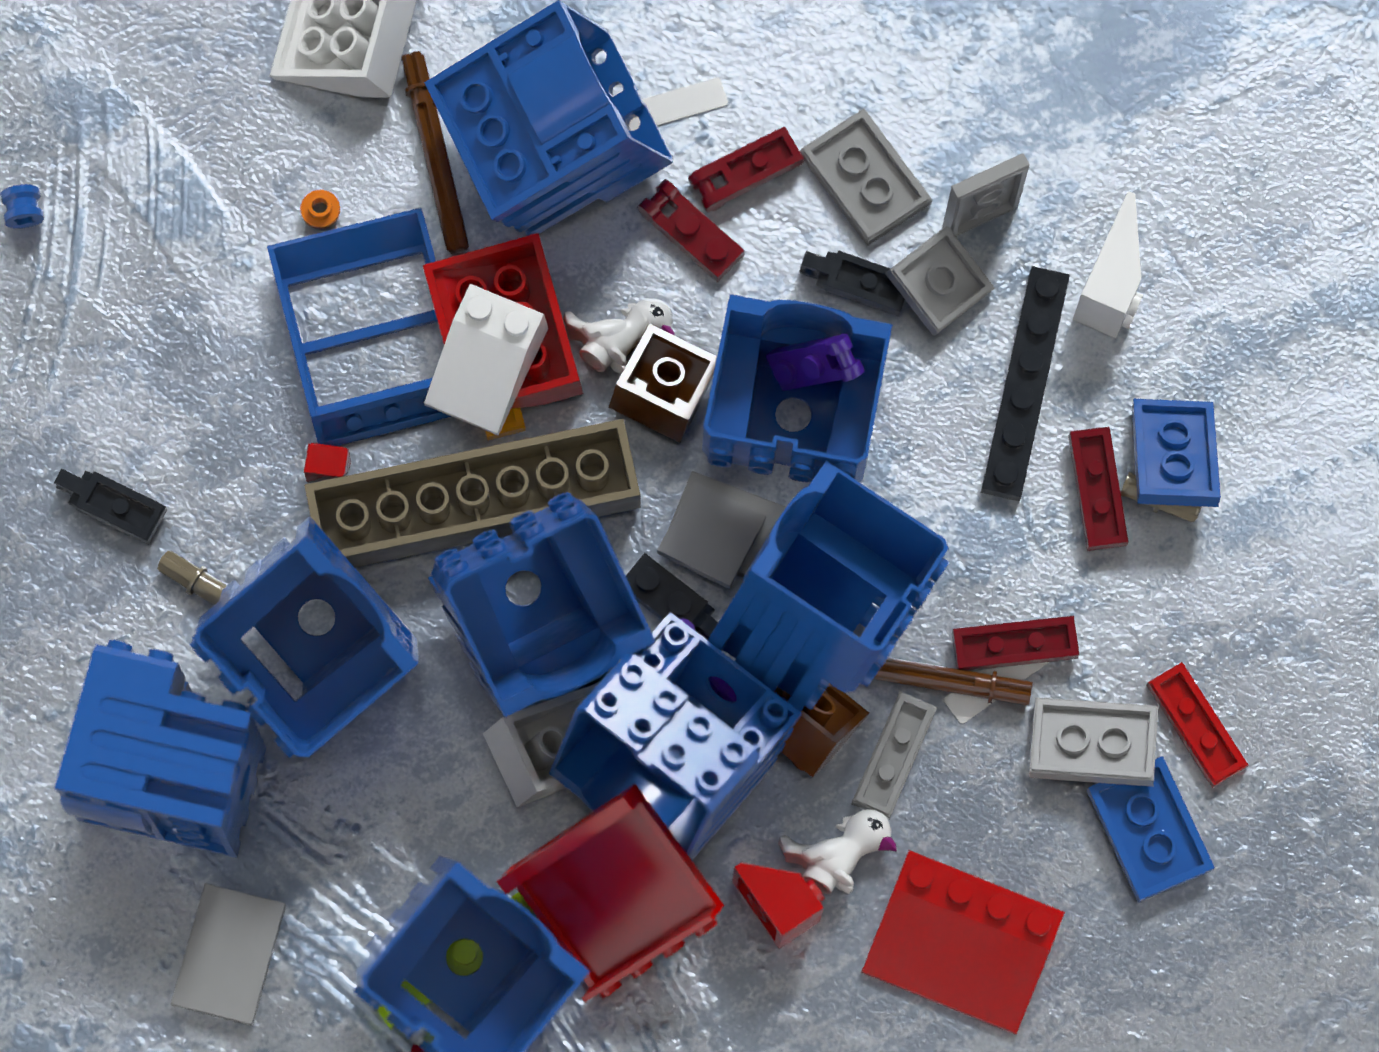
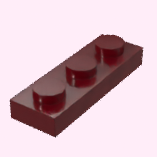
(1098, 488)
(1015, 643)

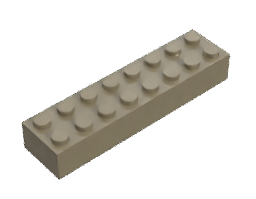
(474, 491)

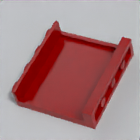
(616, 891)

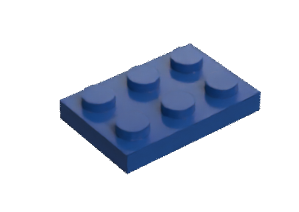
(1175, 453)
(1151, 833)

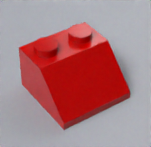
(779, 900)

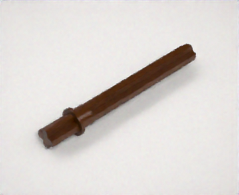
(435, 153)
(956, 681)

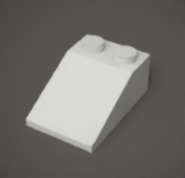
(1111, 290)
(485, 359)
(529, 742)

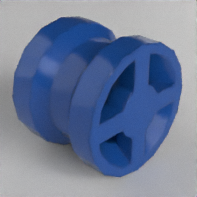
(22, 206)

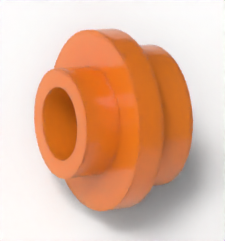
(324, 219)

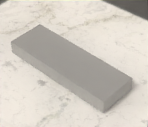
(894, 754)

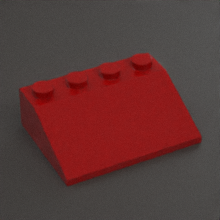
(522, 275)
(963, 942)

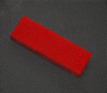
(1197, 724)

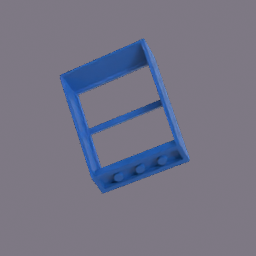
(338, 253)

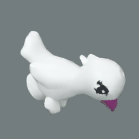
(613, 339)
(835, 858)

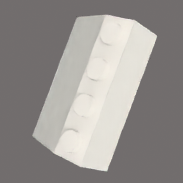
(343, 45)

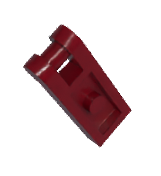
(746, 168)
(691, 231)

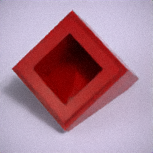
(326, 461)

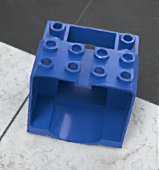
(543, 120)
(745, 394)
(818, 580)
(565, 636)
(338, 670)
(674, 736)
(157, 755)
(502, 1003)

